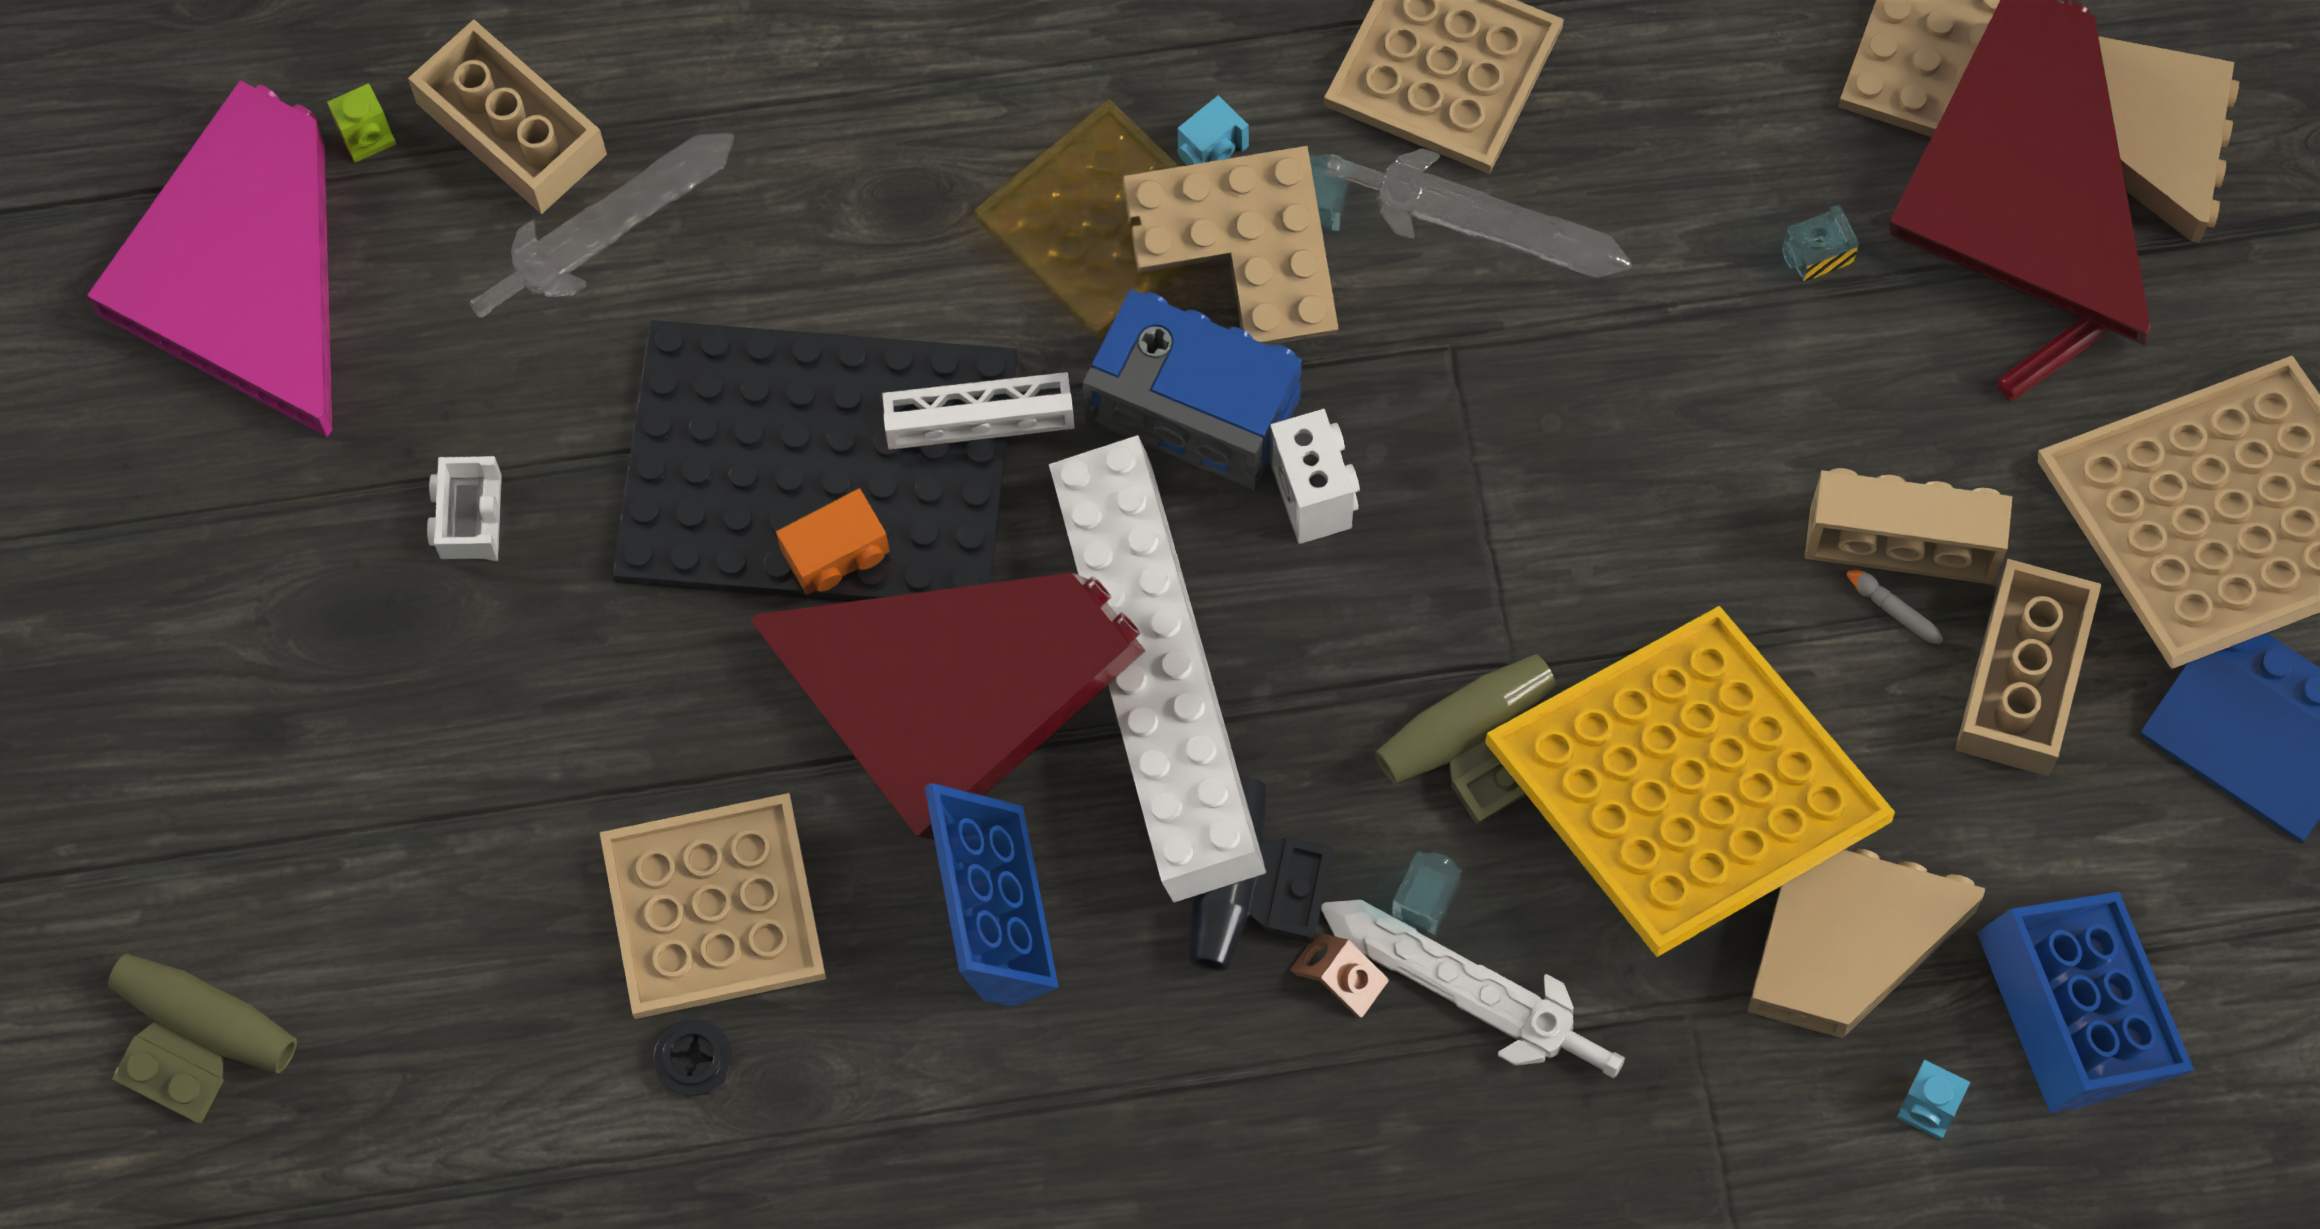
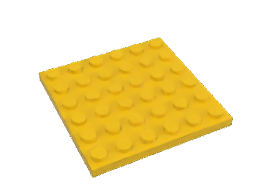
(1689, 780)

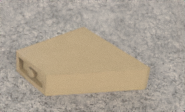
(2171, 129)
(1853, 936)

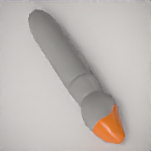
(1894, 606)

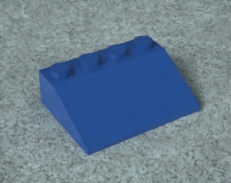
(2249, 729)
(992, 895)
(2083, 1000)

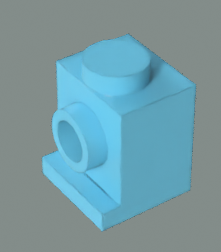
(1212, 134)
(1933, 1099)

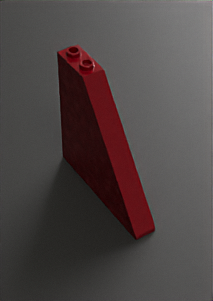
(2032, 171)
(955, 677)

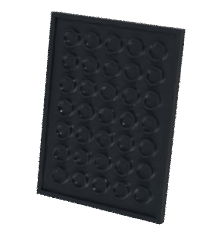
(776, 423)

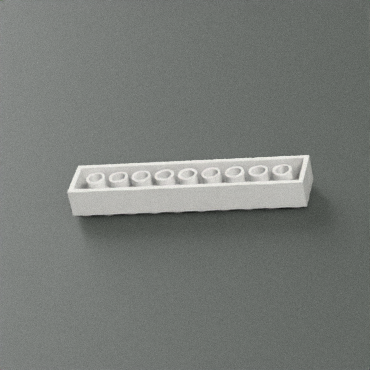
(1167, 694)

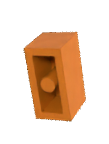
(833, 542)

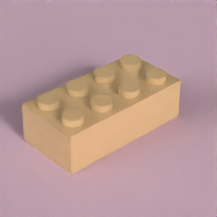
(507, 116)
(1908, 526)
(2028, 667)

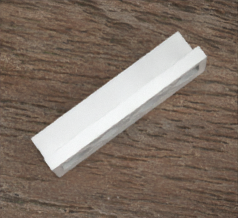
(978, 417)

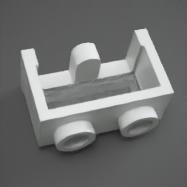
(466, 508)

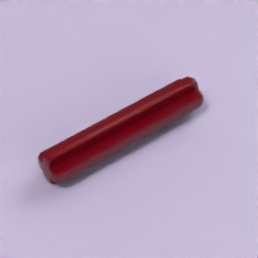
(2050, 358)

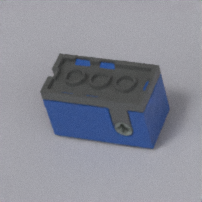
(1191, 388)

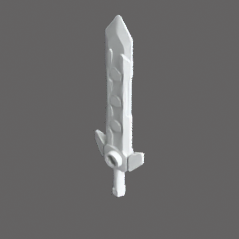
(1540, 1023)

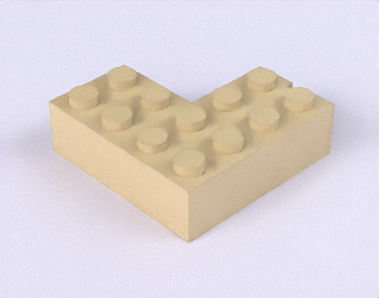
(1256, 215)

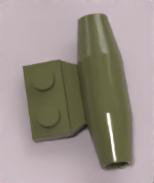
(1457, 732)
(193, 1029)

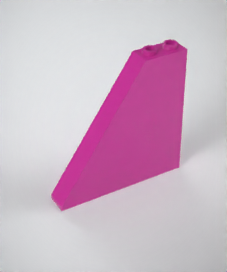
(238, 259)

